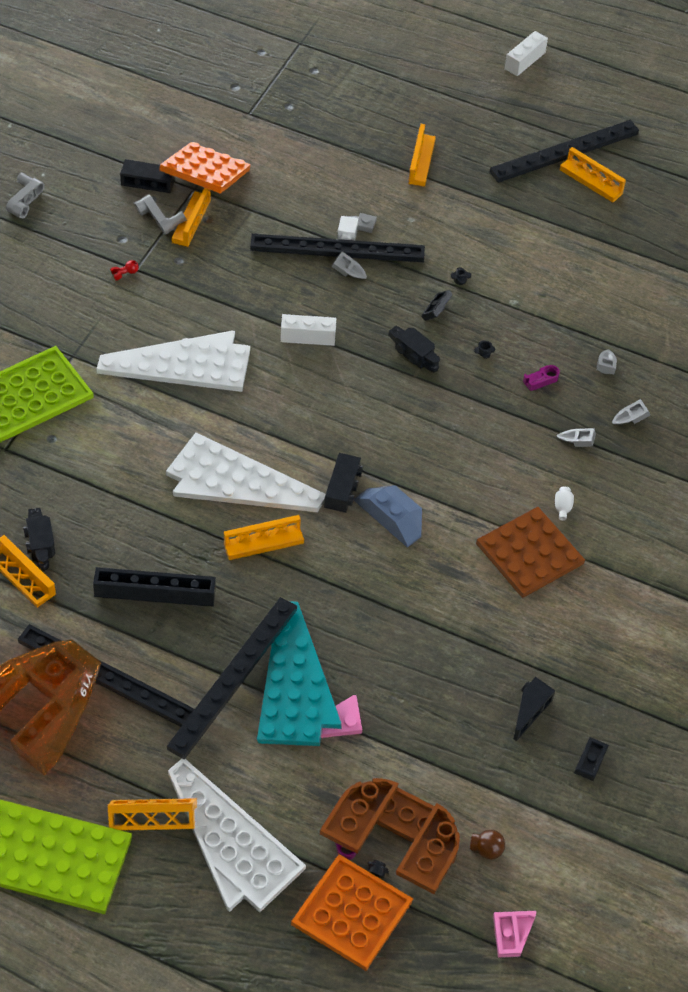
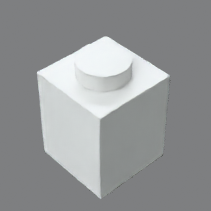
(347, 228)

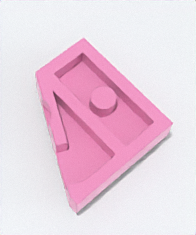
(350, 719)
(512, 931)

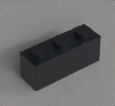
(145, 176)
(343, 482)

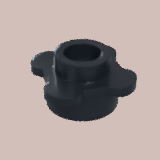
(460, 276)
(484, 348)
(377, 868)

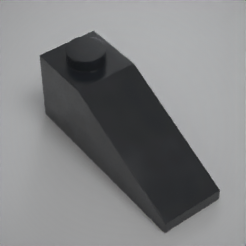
(534, 701)

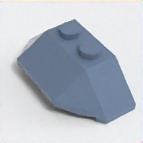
(393, 511)

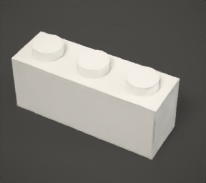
(526, 53)
(308, 329)

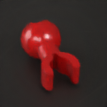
(130, 267)

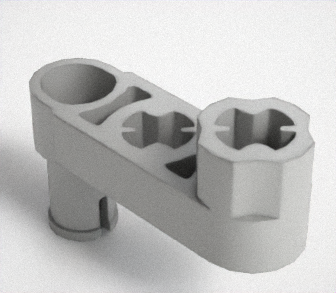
(19, 202)
(147, 205)

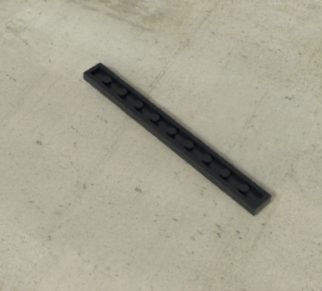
(560, 151)
(334, 247)
(231, 678)
(120, 682)

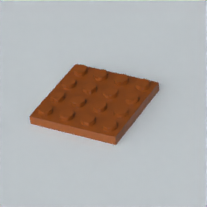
(530, 552)

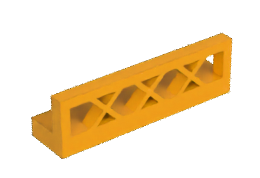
(421, 158)
(593, 178)
(193, 214)
(263, 540)
(29, 570)
(154, 806)

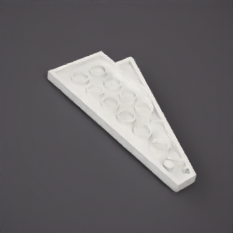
(196, 361)
(223, 475)
(237, 848)

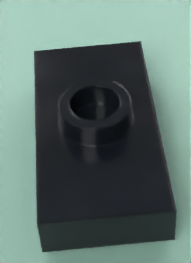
(437, 305)
(591, 759)

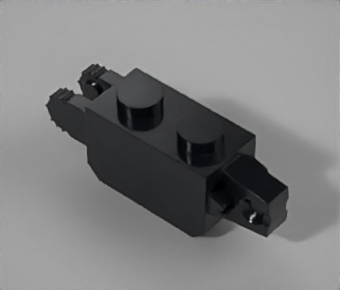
(415, 347)
(40, 538)

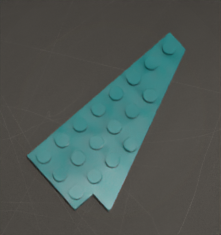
(296, 690)

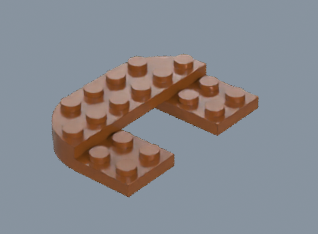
(383, 803)

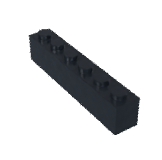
(154, 586)

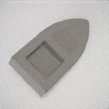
(365, 222)
(347, 265)
(607, 362)
(633, 413)
(579, 437)

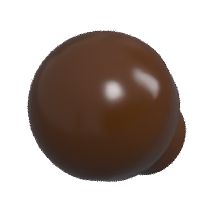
(488, 843)

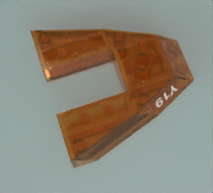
(66, 677)

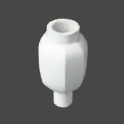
(564, 502)

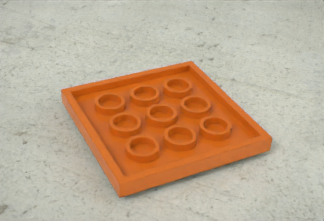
(205, 167)
(352, 912)

